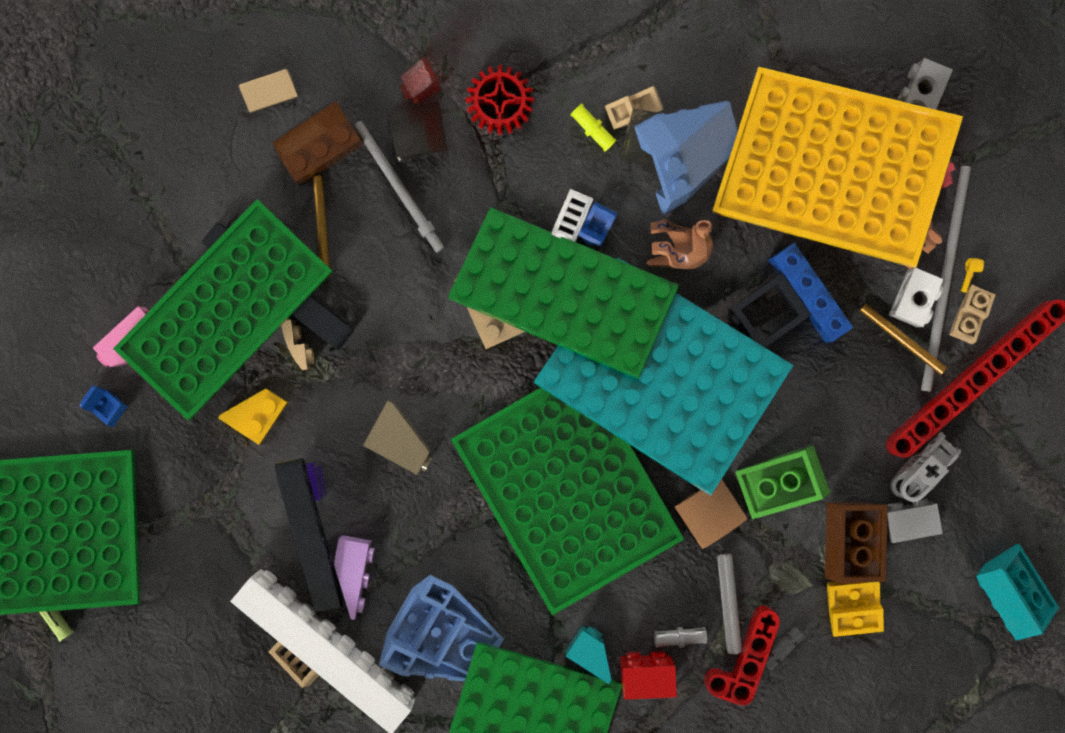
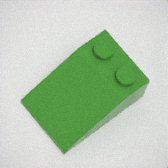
(783, 482)

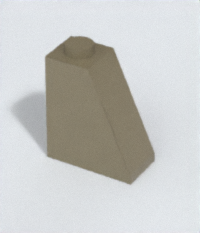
(398, 440)

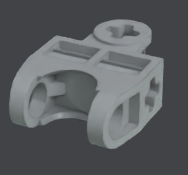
(928, 463)

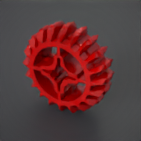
(500, 77)

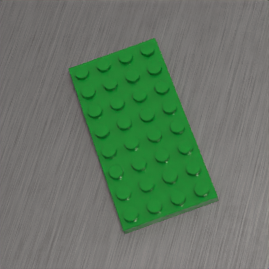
(563, 292)
(223, 310)

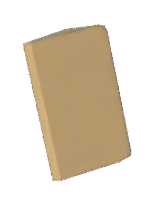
(268, 90)

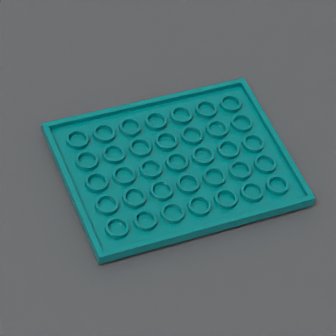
(691, 400)

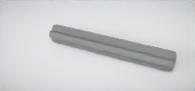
(729, 603)

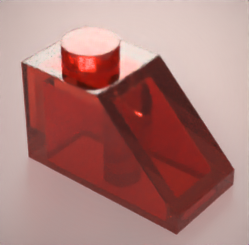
(420, 81)

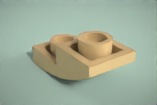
(971, 314)
(301, 353)

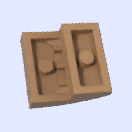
(712, 515)

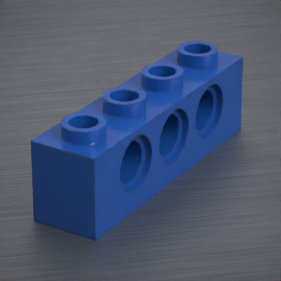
(825, 312)

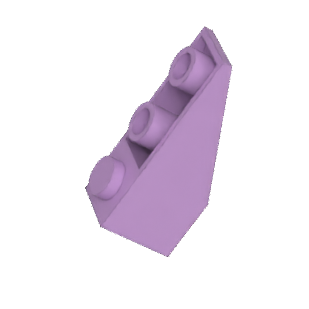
(351, 567)

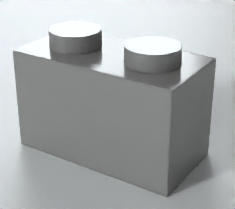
(912, 521)

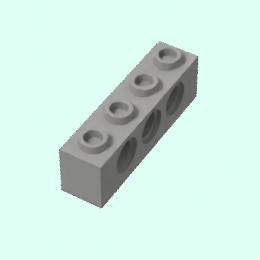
(931, 75)

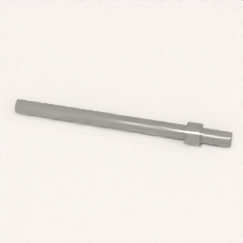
(425, 227)

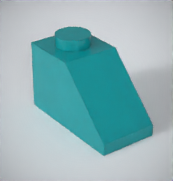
(589, 652)

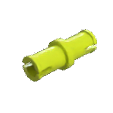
(593, 127)

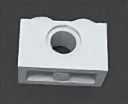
(904, 305)

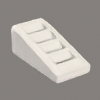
(578, 196)

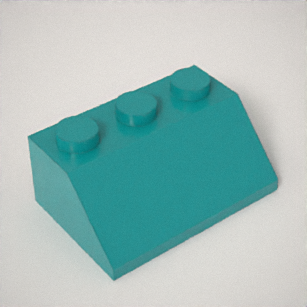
(1018, 593)

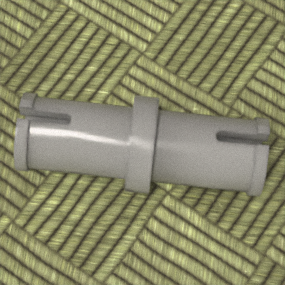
(680, 637)

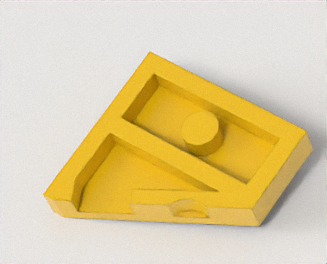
(255, 415)

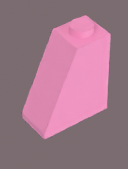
(104, 348)

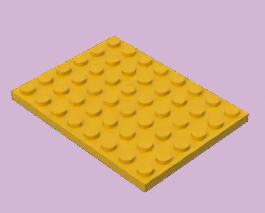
(837, 166)

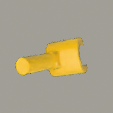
(971, 265)

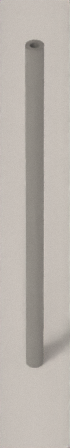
(946, 275)

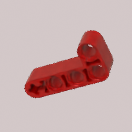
(759, 656)

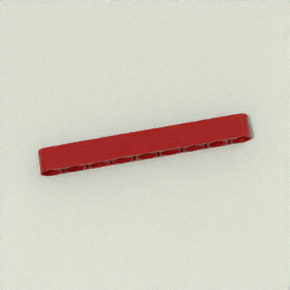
(989, 375)

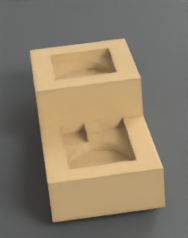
(621, 110)

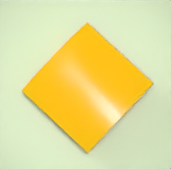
(855, 608)

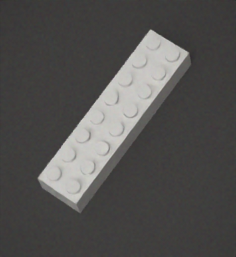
(325, 650)

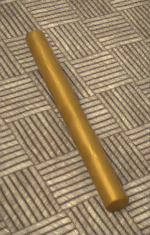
(321, 219)
(903, 339)

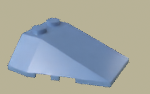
(687, 149)
(435, 633)

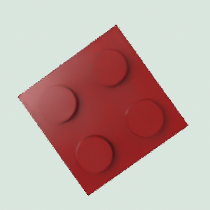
(648, 675)

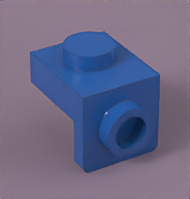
(597, 224)
(103, 405)

